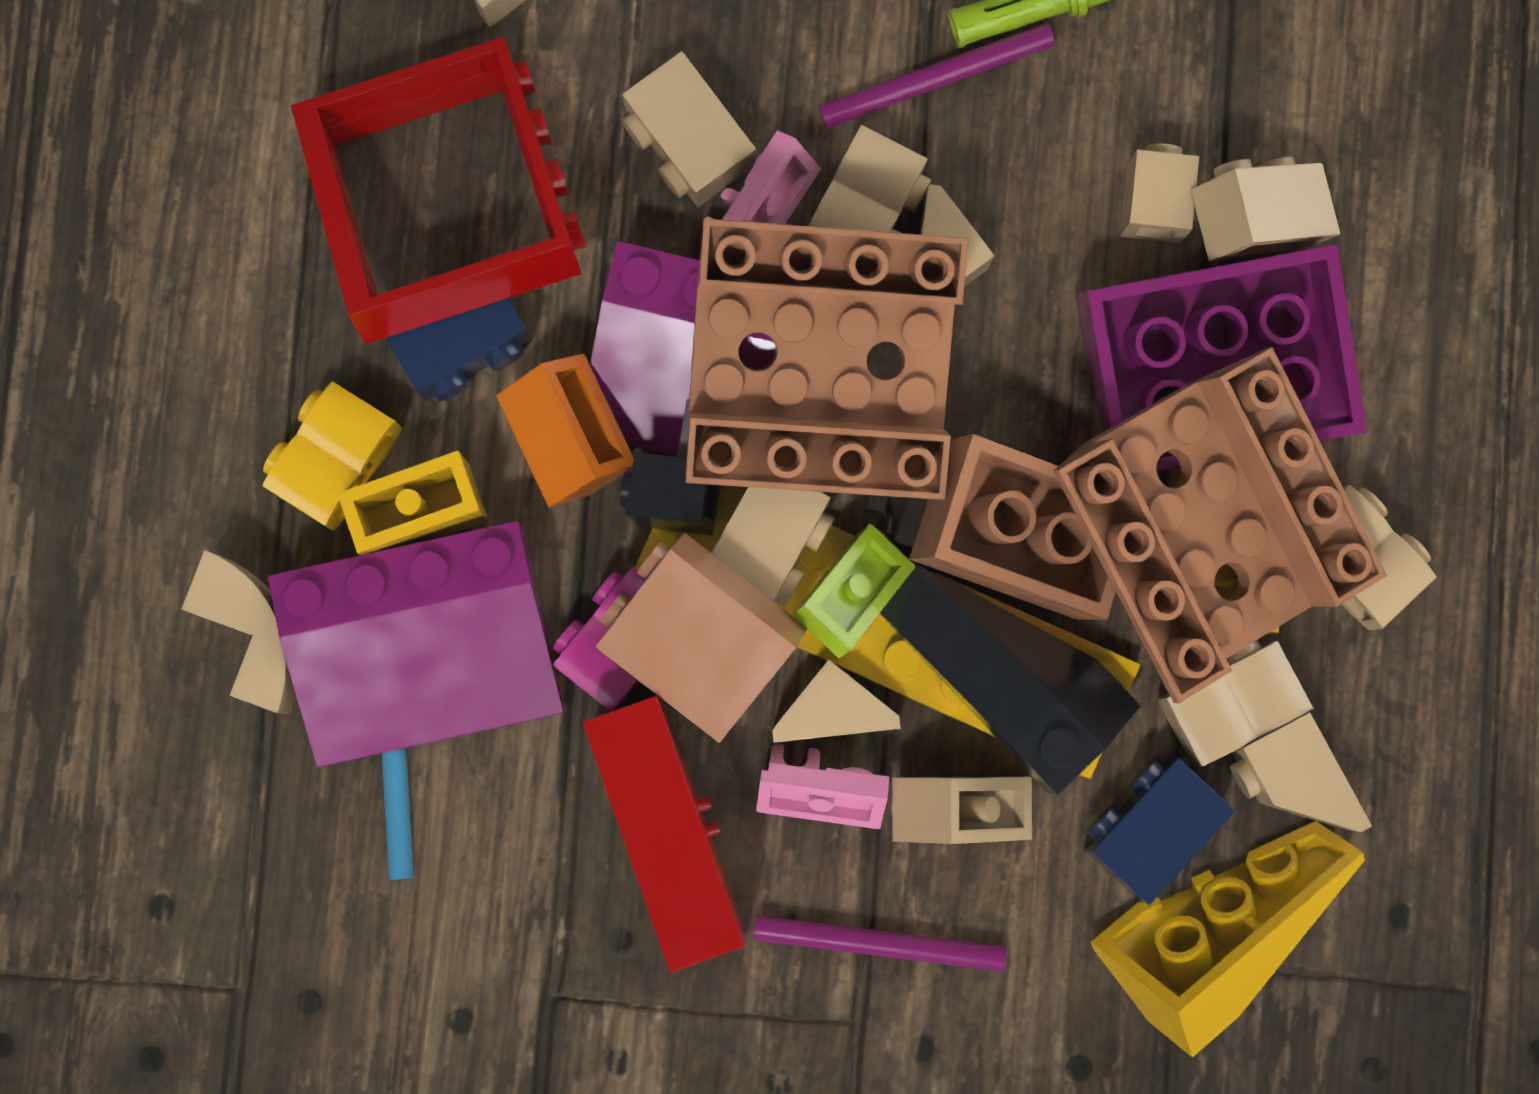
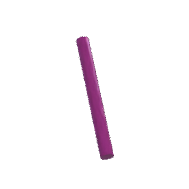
(936, 75)
(880, 943)

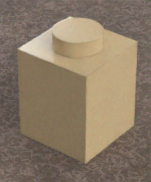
(1159, 194)

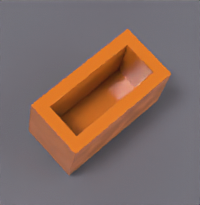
(566, 429)

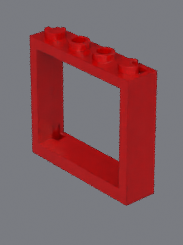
(403, 98)

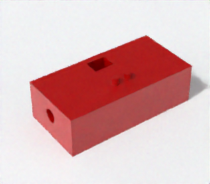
(666, 833)

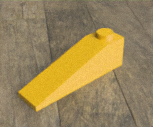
(1215, 945)

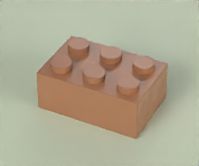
(1012, 531)

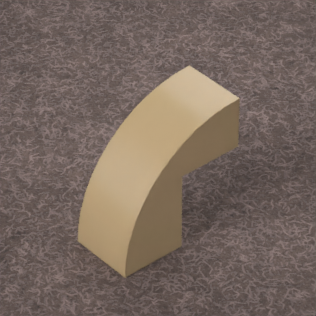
(241, 601)

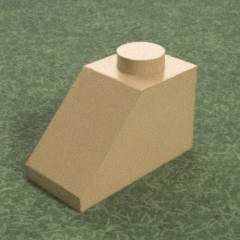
(1298, 775)
(961, 809)

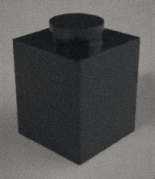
(661, 498)

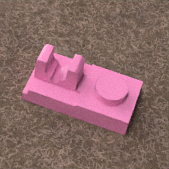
(774, 183)
(828, 795)

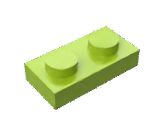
(854, 590)

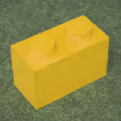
(413, 505)

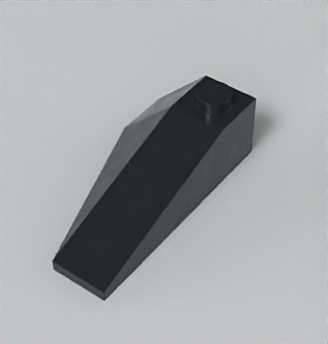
(1023, 684)

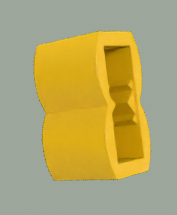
(332, 452)

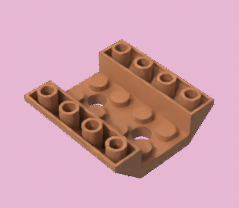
(816, 409)
(1247, 497)

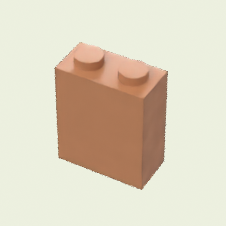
(699, 635)

